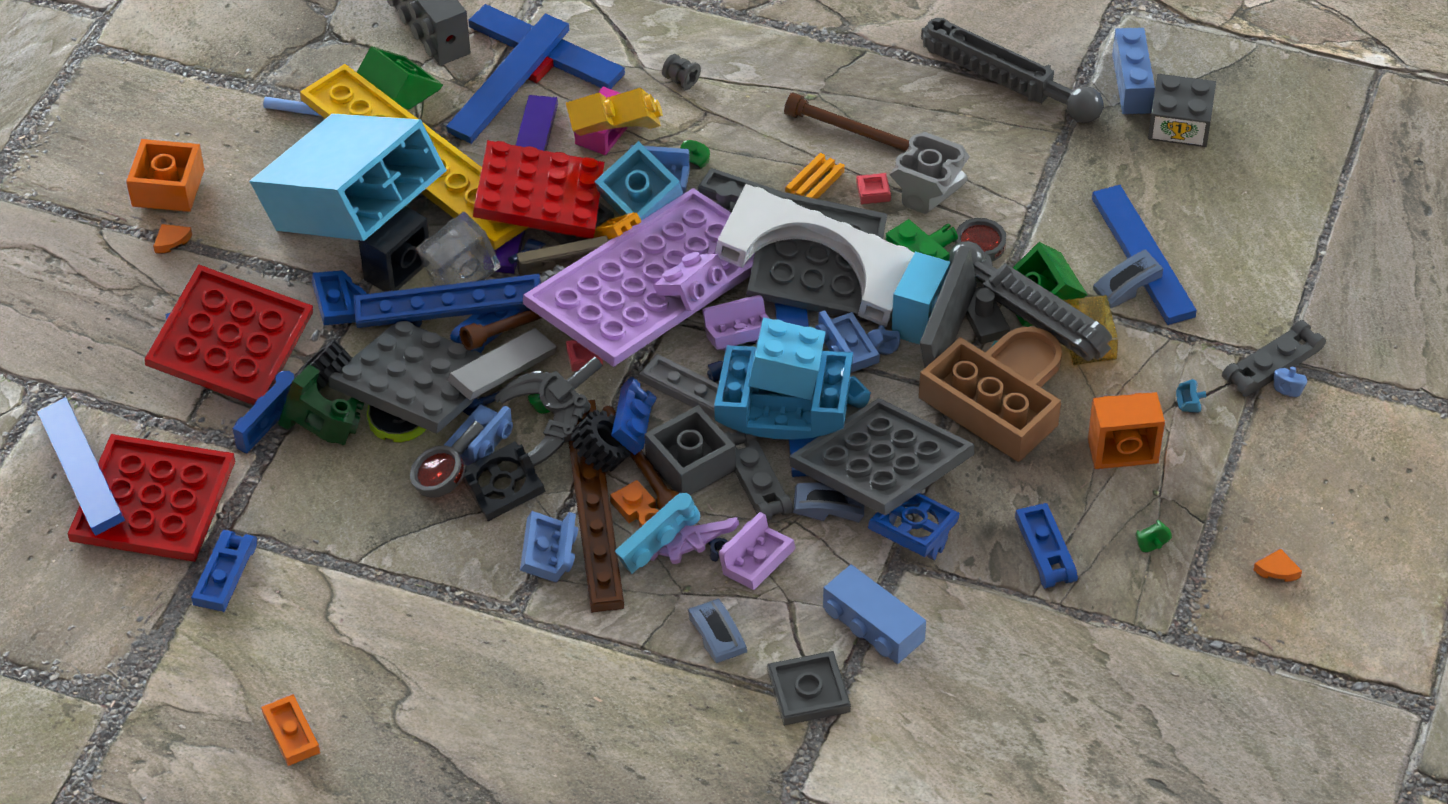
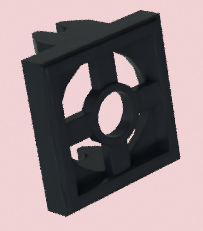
(495, 507)

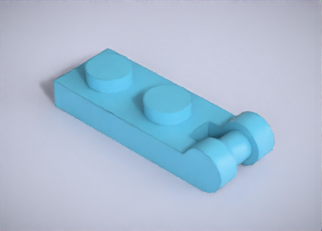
(658, 532)

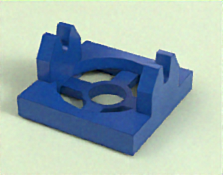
(920, 505)

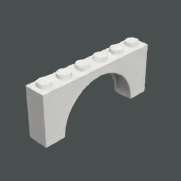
(766, 218)

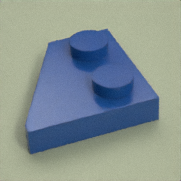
(335, 296)

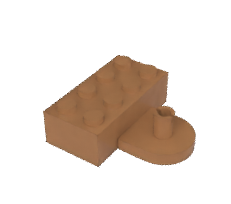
(998, 390)

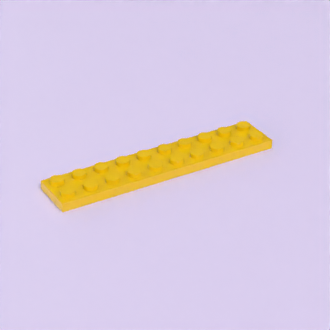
(454, 191)

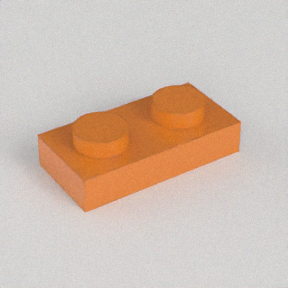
(290, 730)

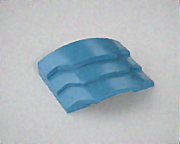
(777, 414)

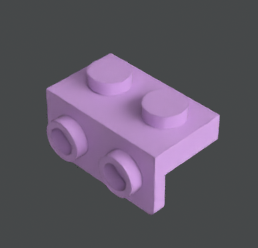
(693, 279)
(734, 322)
(754, 552)

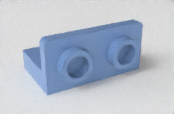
(496, 427)

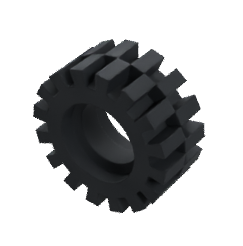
(328, 361)
(596, 444)

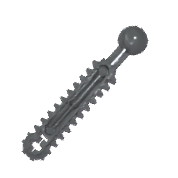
(1008, 68)
(1040, 306)

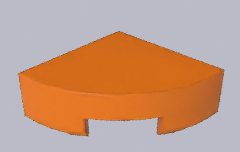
(170, 237)
(1278, 566)

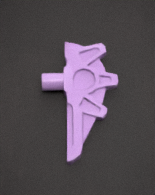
(695, 538)

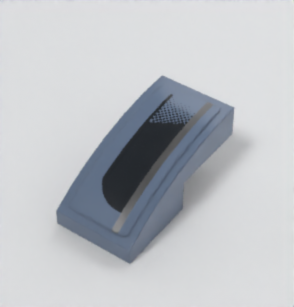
(1124, 279)
(820, 500)
(717, 630)

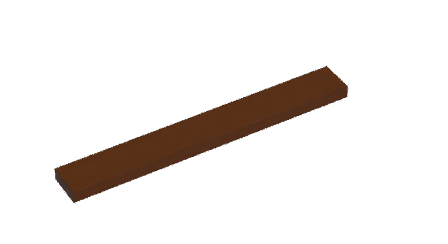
(596, 532)

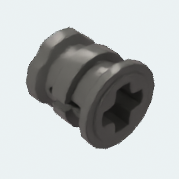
(681, 71)

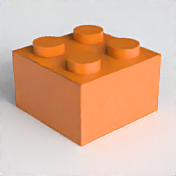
(165, 175)
(1126, 430)

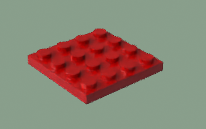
(538, 189)
(229, 335)
(163, 494)

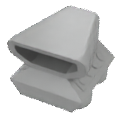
(929, 171)

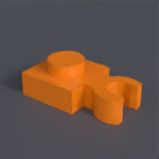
(634, 503)

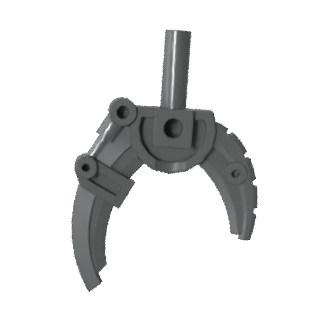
(559, 398)

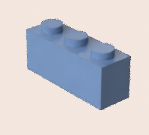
(1133, 70)
(874, 614)

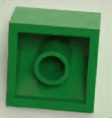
(398, 77)
(1052, 272)

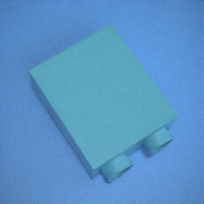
(348, 176)

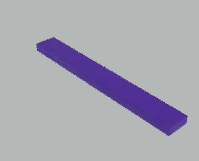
(533, 132)

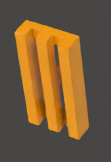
(812, 173)
(616, 226)

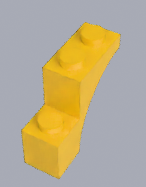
(621, 110)

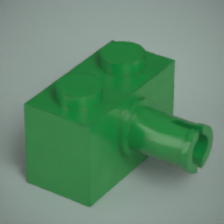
(915, 239)

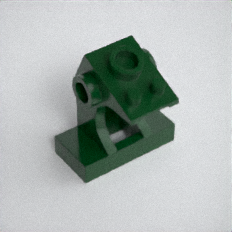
(317, 414)

